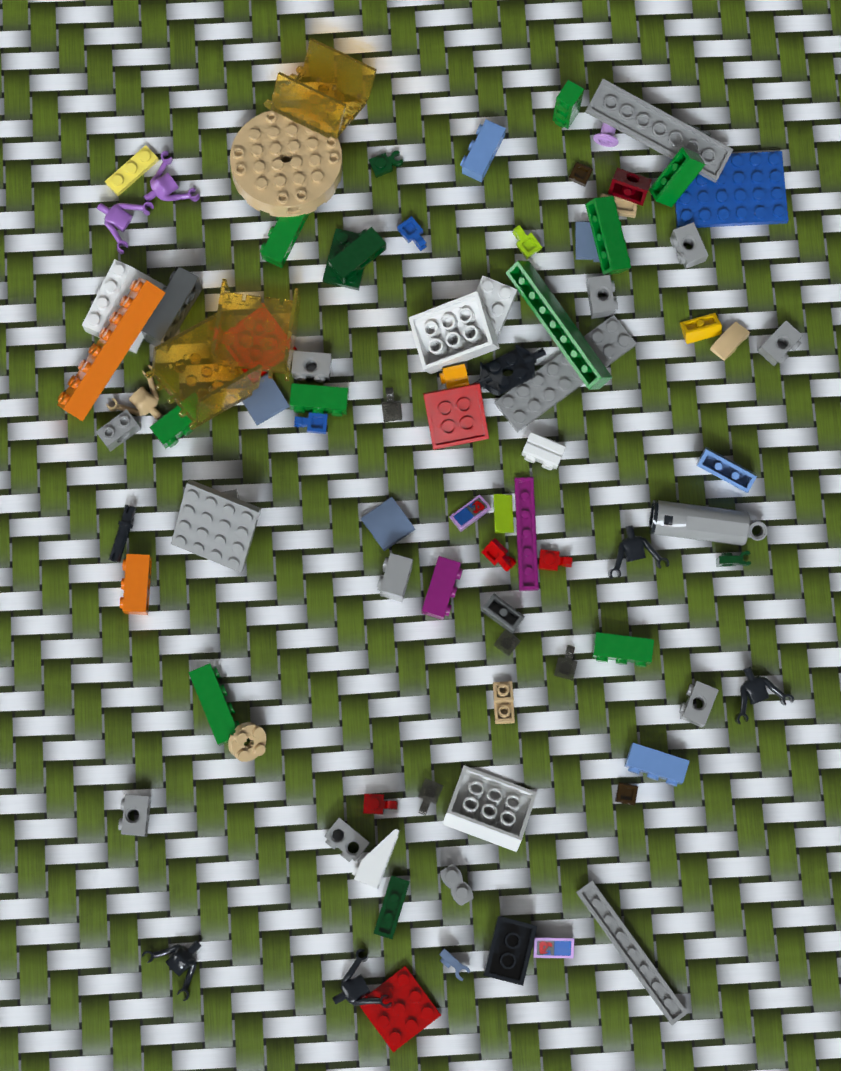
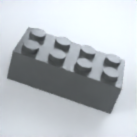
(173, 307)

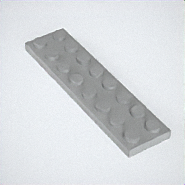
(656, 128)
(558, 377)

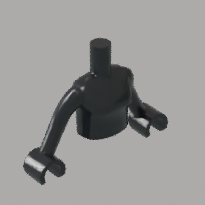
(634, 550)
(756, 691)
(179, 962)
(355, 989)

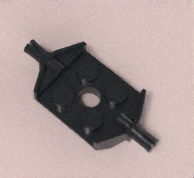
(518, 360)

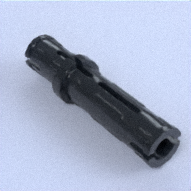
(122, 533)

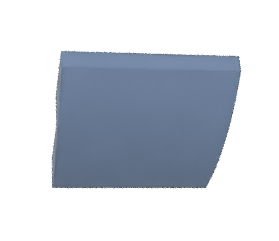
(584, 242)
(265, 401)
(387, 524)

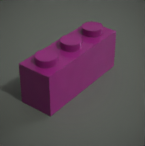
(442, 588)

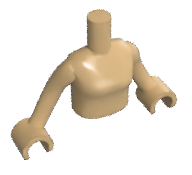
(142, 400)

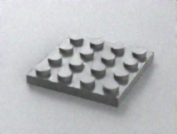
(215, 525)

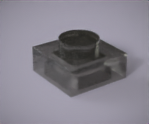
(507, 642)

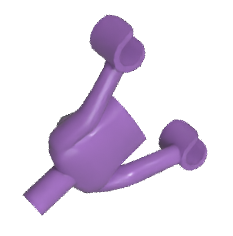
(164, 185)
(118, 218)

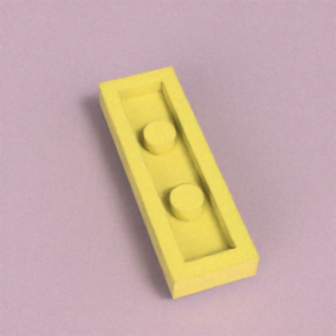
(131, 170)

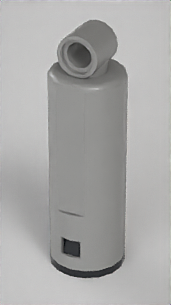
(703, 523)

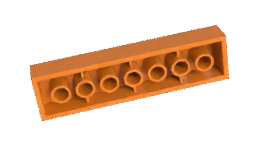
(111, 348)

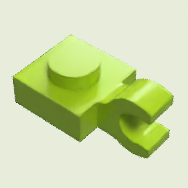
(527, 243)

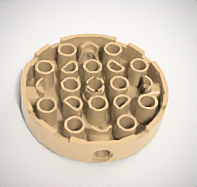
(282, 187)

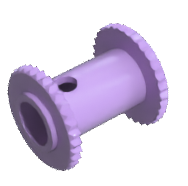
(606, 136)

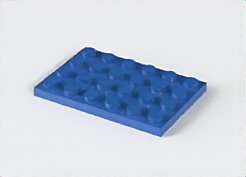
(745, 194)

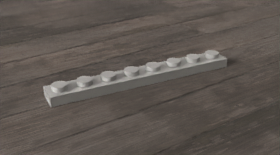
(631, 952)

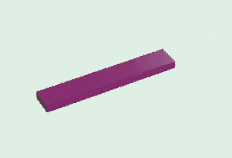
(526, 534)

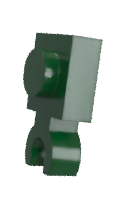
(382, 164)

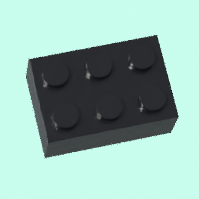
(510, 950)

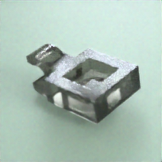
(391, 408)
(566, 666)
(430, 794)

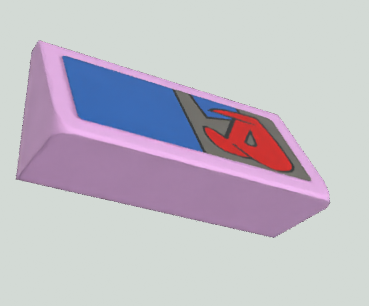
(470, 513)
(553, 947)

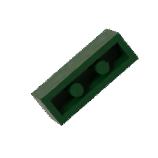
(357, 254)

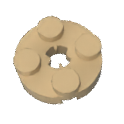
(256, 746)

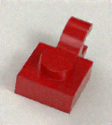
(496, 553)
(550, 560)
(375, 804)

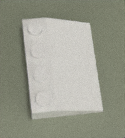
(109, 296)
(453, 333)
(490, 808)
(374, 864)

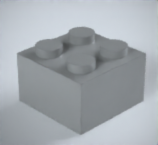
(395, 578)

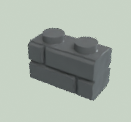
(503, 613)

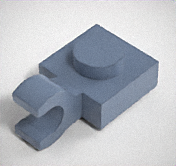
(448, 960)

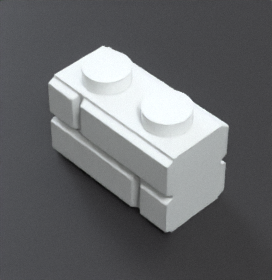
(543, 451)

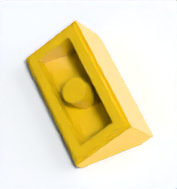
(701, 328)

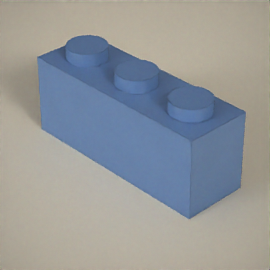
(483, 150)
(726, 470)
(656, 764)

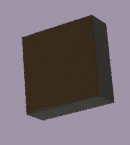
(580, 174)
(626, 794)

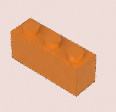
(136, 584)

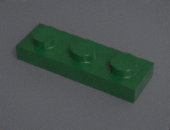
(391, 907)

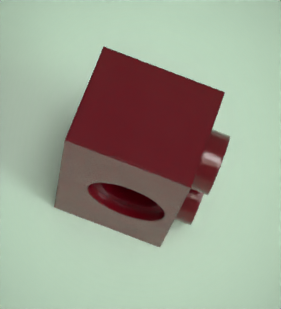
(629, 186)

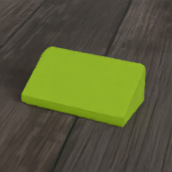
(503, 513)

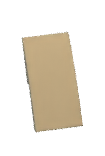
(729, 341)
(503, 702)

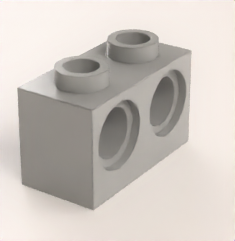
(350, 835)

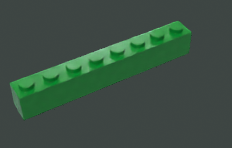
(559, 325)

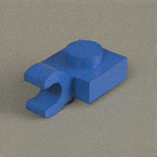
(411, 232)
(315, 422)

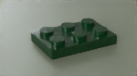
(340, 239)

